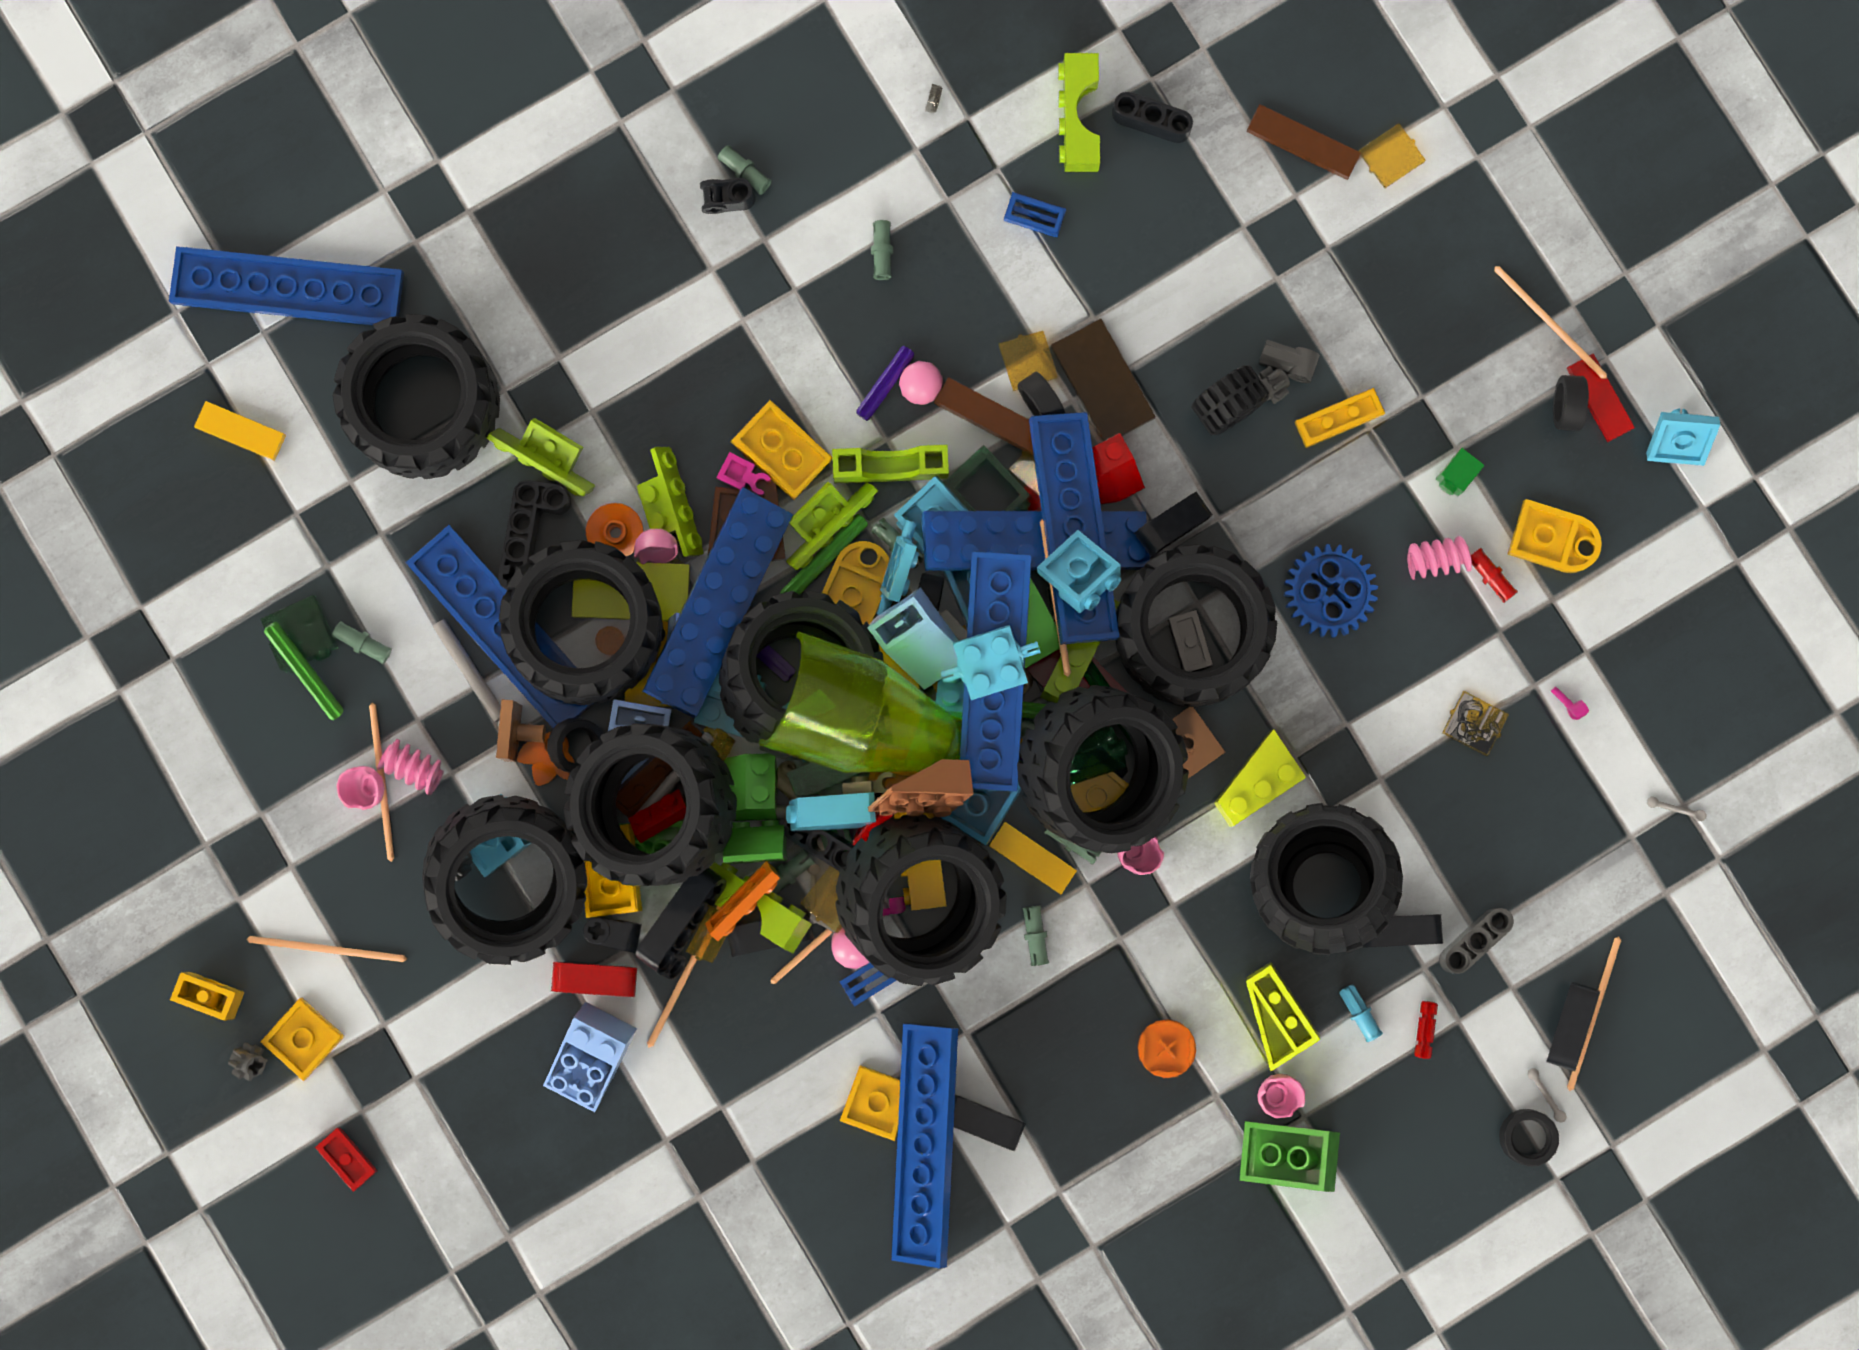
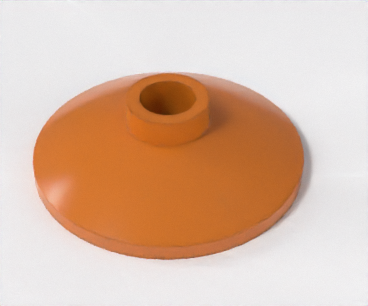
(615, 516)

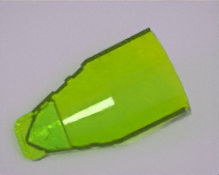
(861, 715)

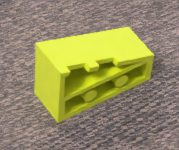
(1260, 780)
(1280, 1018)

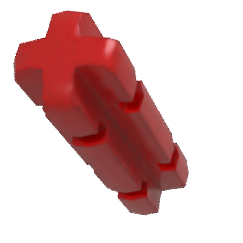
(1426, 1029)

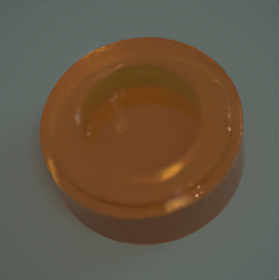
(609, 640)

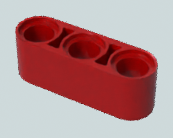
(594, 979)

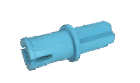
(1360, 1013)

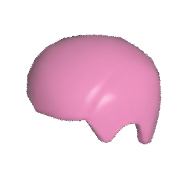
(921, 382)
(655, 546)
(360, 787)
(1143, 858)
(846, 952)
(1281, 1095)

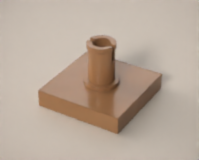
(513, 731)
(1198, 739)

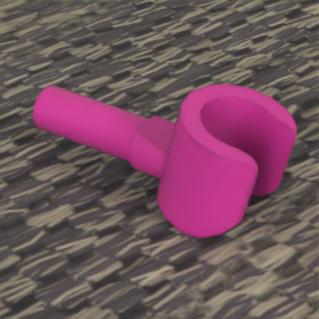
(1574, 710)
(896, 905)

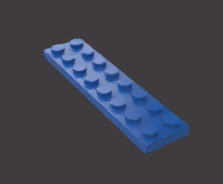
(285, 286)
(1071, 504)
(953, 536)
(474, 600)
(717, 602)
(994, 721)
(925, 1145)

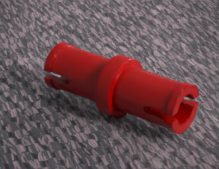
(1492, 575)

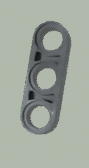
(1489, 935)

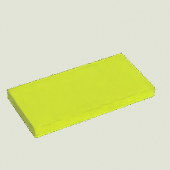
(602, 601)

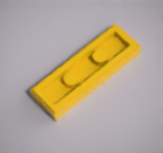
(1339, 417)
(240, 431)
(1033, 858)

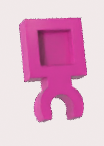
(739, 473)

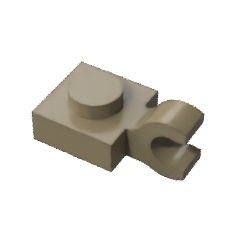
(863, 785)

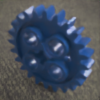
(1314, 610)

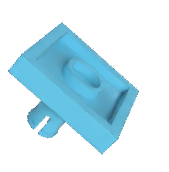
(1683, 438)

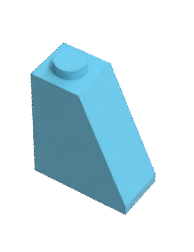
(831, 812)

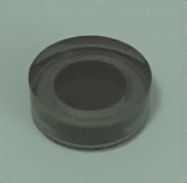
(933, 98)

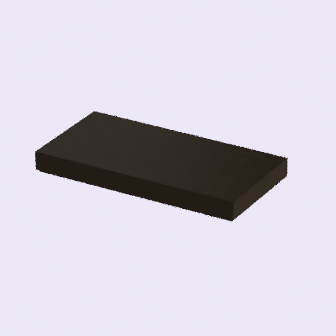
(1103, 381)

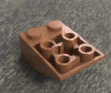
(932, 790)

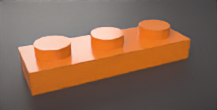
(742, 901)

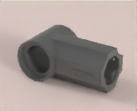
(1296, 363)

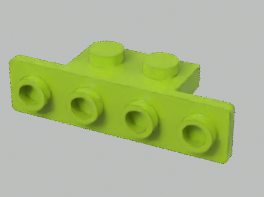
(546, 451)
(667, 503)
(823, 517)

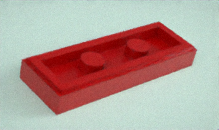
(1603, 402)

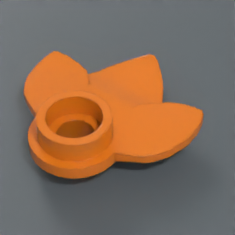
(542, 766)

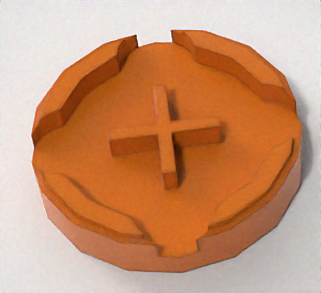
(1166, 1048)

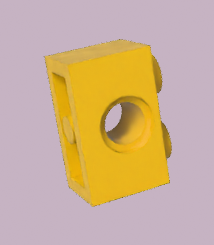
(207, 996)

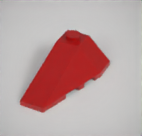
(1115, 473)

